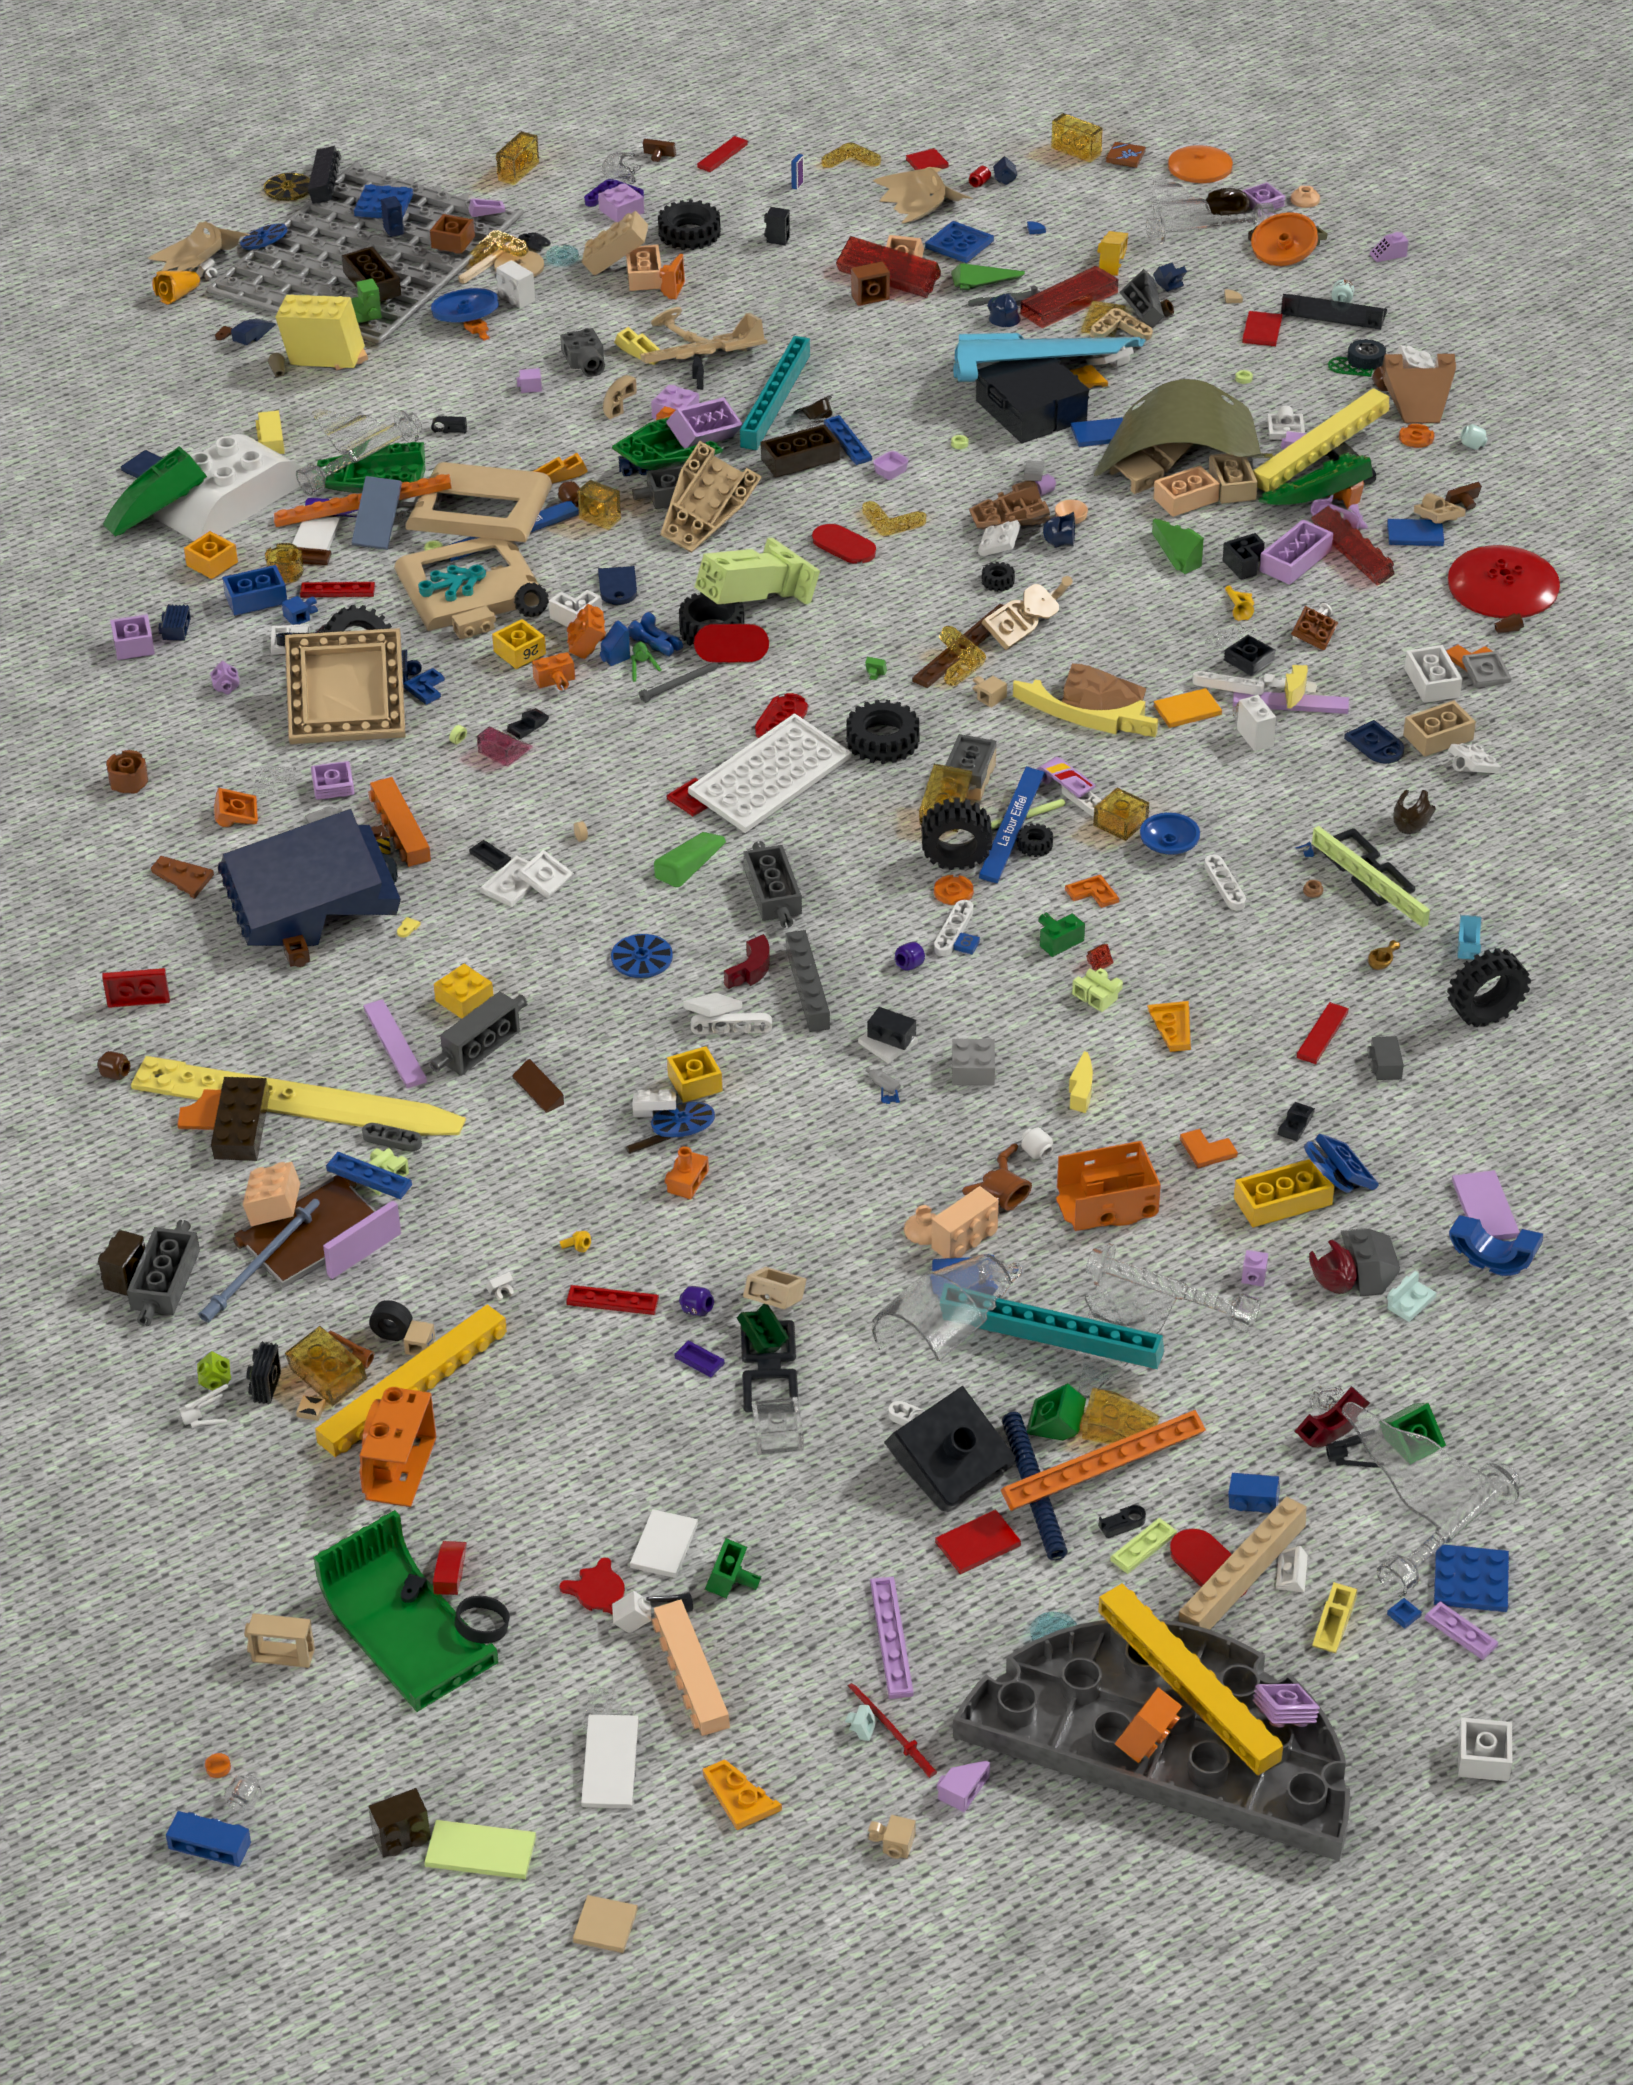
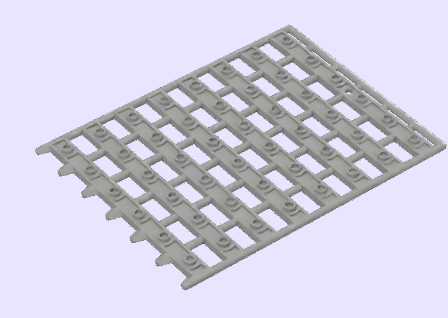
(373, 330)

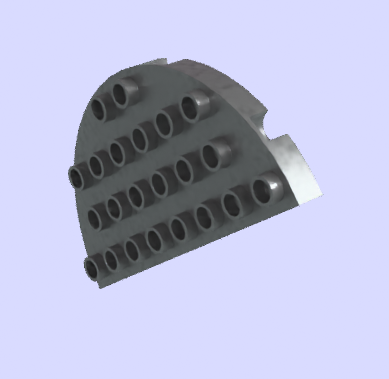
(1085, 1683)

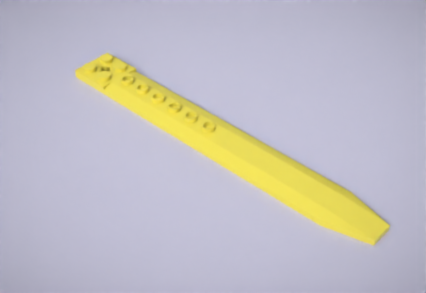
(302, 1099)

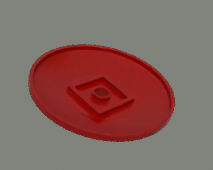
(1526, 588)

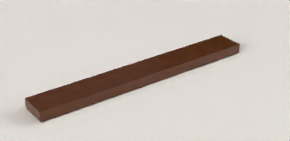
(947, 658)

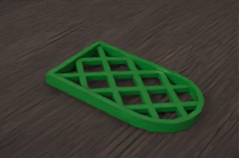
(1350, 372)

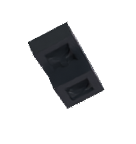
(698, 372)
(529, 722)
(1296, 1121)

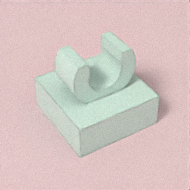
(862, 1722)

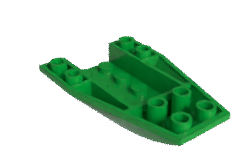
(656, 447)
(394, 462)
(1322, 482)
(154, 490)

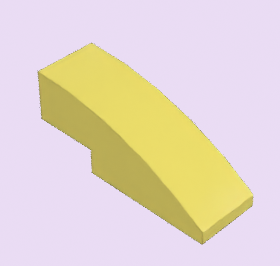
(634, 344)
(1295, 685)
(1081, 1084)
(1335, 1617)

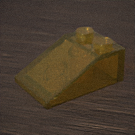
(945, 784)
(1114, 1417)

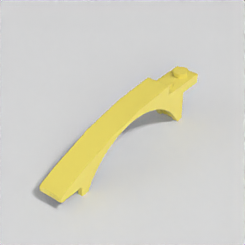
(1126, 719)

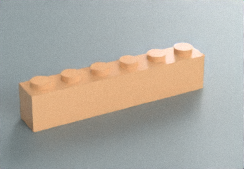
(691, 1668)

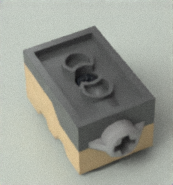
(977, 756)

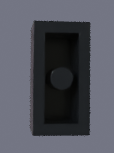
(777, 226)
(891, 1028)

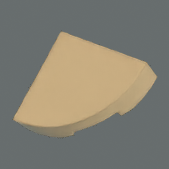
(1232, 296)

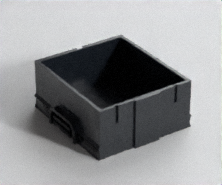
(1032, 396)

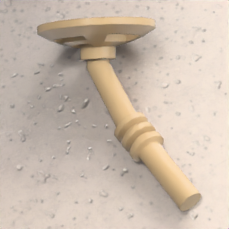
(667, 319)

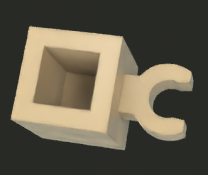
(990, 690)
(896, 1837)

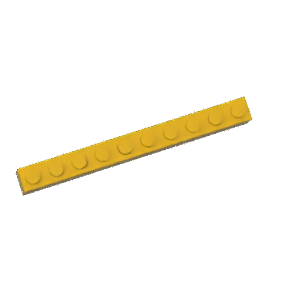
(417, 1374)
(1191, 1679)

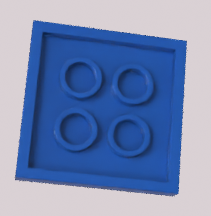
(369, 201)
(959, 241)
(1471, 1578)

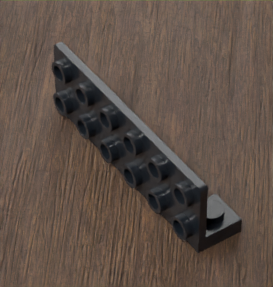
(1333, 311)

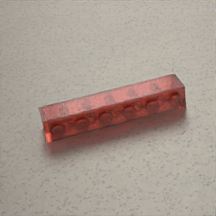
(1355, 546)

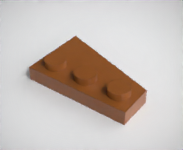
(182, 874)

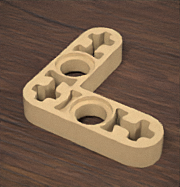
(1120, 318)

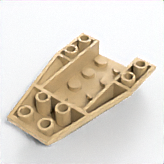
(705, 497)

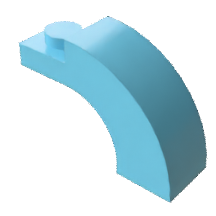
(1469, 936)

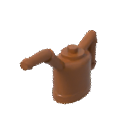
(1004, 1184)

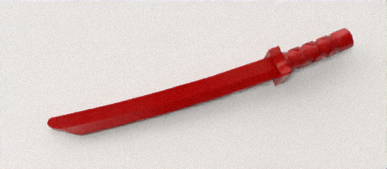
(910, 1748)

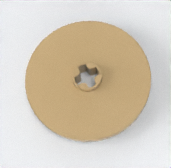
(531, 261)

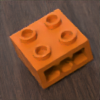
(586, 631)

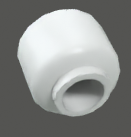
(1037, 1143)

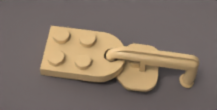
(1020, 617)

